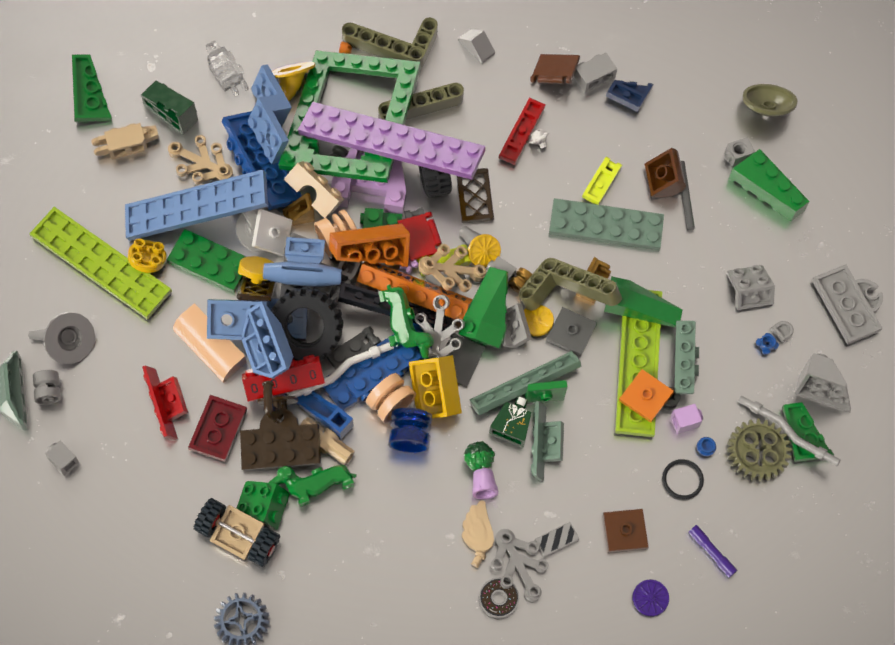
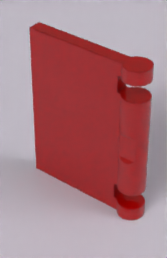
(423, 236)

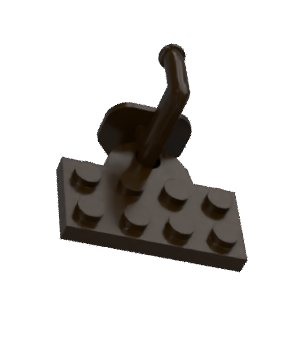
(280, 437)

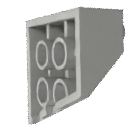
(823, 383)

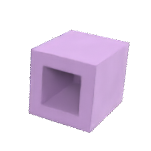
(686, 418)

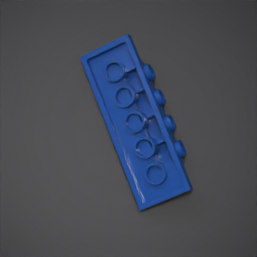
(252, 158)
(364, 376)

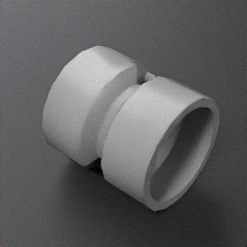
(46, 387)

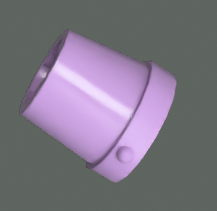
(484, 484)

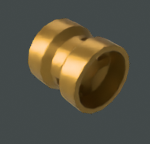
(520, 279)

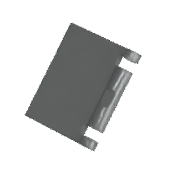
(465, 359)

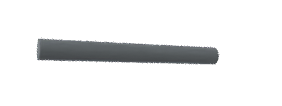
(687, 201)

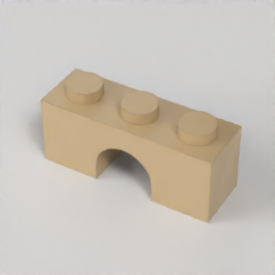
(327, 197)

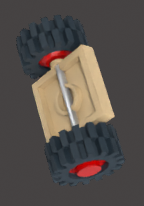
(236, 532)

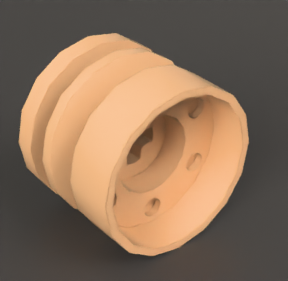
(324, 227)

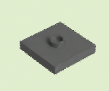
(571, 331)

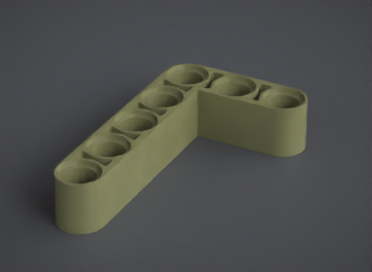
(392, 44)
(430, 103)
(556, 272)

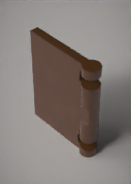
(555, 68)

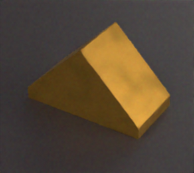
(300, 210)

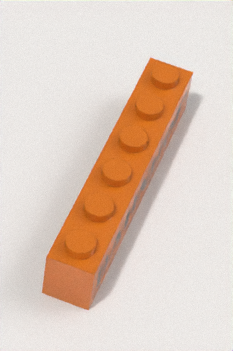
(416, 290)

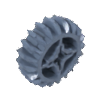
(232, 622)

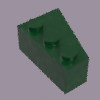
(170, 106)

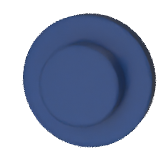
(706, 446)

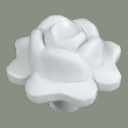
(539, 137)

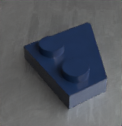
(629, 93)

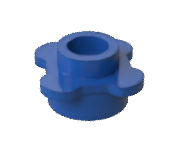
(767, 348)

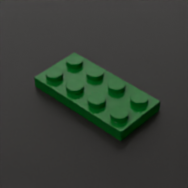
(207, 260)

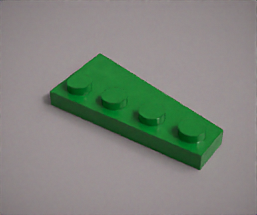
(87, 91)

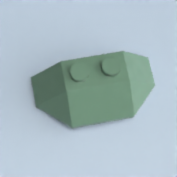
(12, 391)

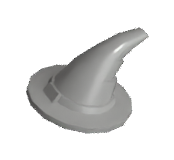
(246, 225)
(67, 337)

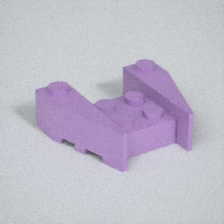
(393, 190)

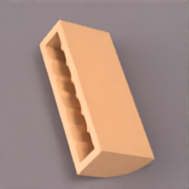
(217, 354)

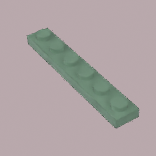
(518, 386)

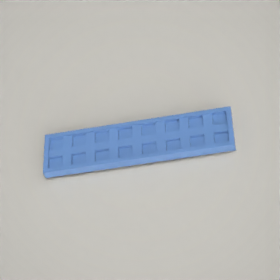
(196, 205)

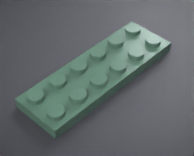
(606, 224)

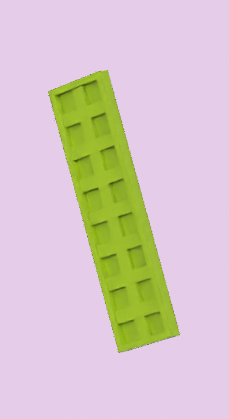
(100, 262)

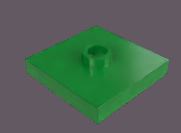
(546, 391)

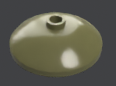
(769, 100)

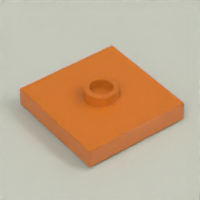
(646, 395)

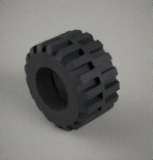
(435, 182)

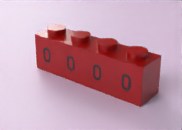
(300, 375)

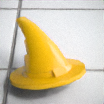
(291, 77)

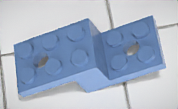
(269, 114)
(237, 310)

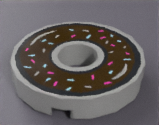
(494, 609)

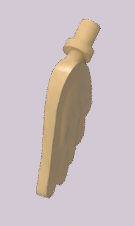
(478, 532)

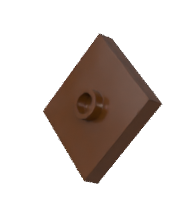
(625, 530)

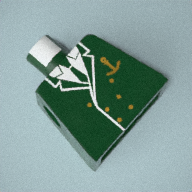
(512, 422)

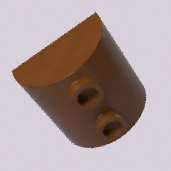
(665, 174)

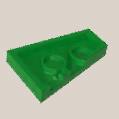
(803, 425)

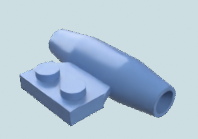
(303, 265)

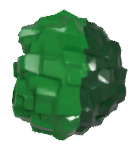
(479, 455)

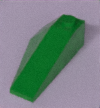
(487, 310)

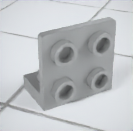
(752, 287)

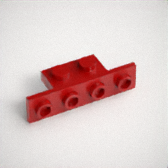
(166, 399)

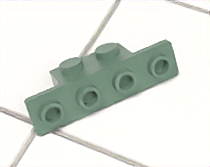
(685, 357)
(547, 441)

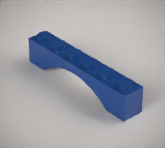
(326, 413)

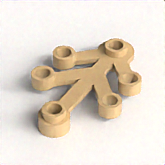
(201, 162)
(428, 266)

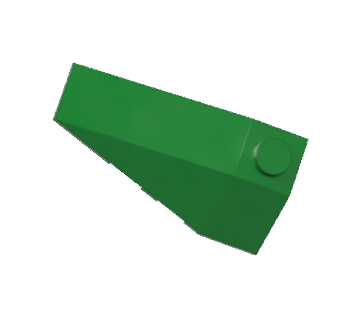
(643, 304)

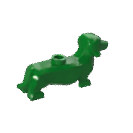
(402, 323)
(314, 484)

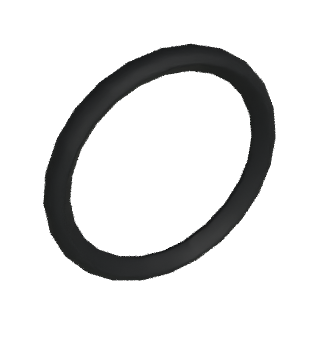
(686, 462)

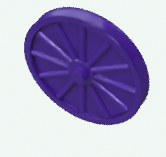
(650, 597)

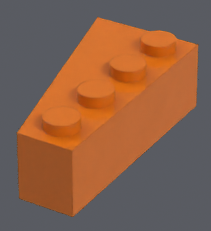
(374, 245)

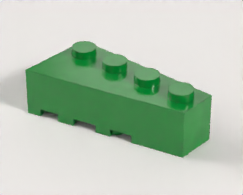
(767, 182)

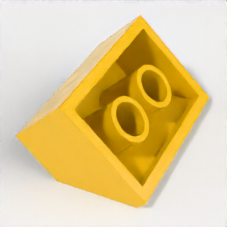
(436, 386)

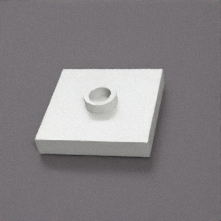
(271, 232)

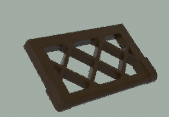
(477, 216)
(264, 290)

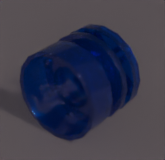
(410, 430)

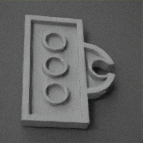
(849, 303)

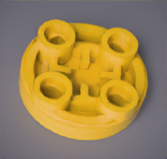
(147, 255)
(253, 268)

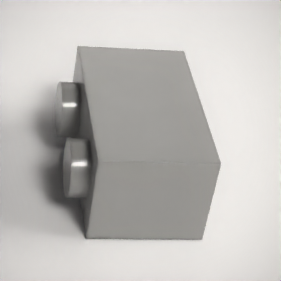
(595, 72)

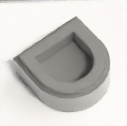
(782, 331)

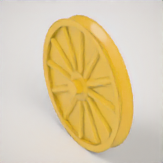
(484, 249)
(539, 320)

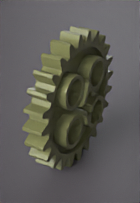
(777, 451)

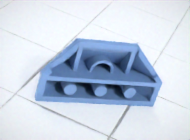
(265, 342)

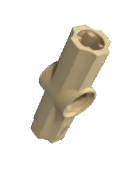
(331, 444)

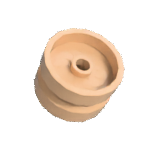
(390, 395)

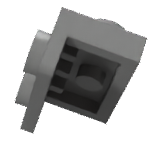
(517, 327)

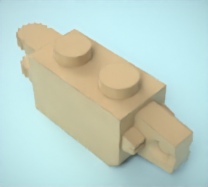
(125, 140)

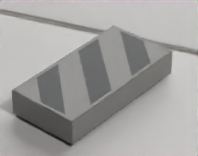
(557, 539)

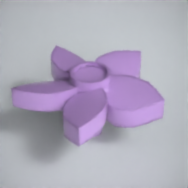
(411, 264)

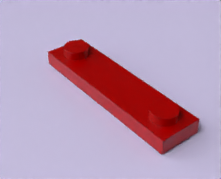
(522, 131)

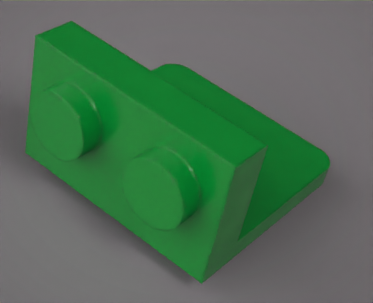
(264, 502)

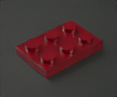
(217, 428)

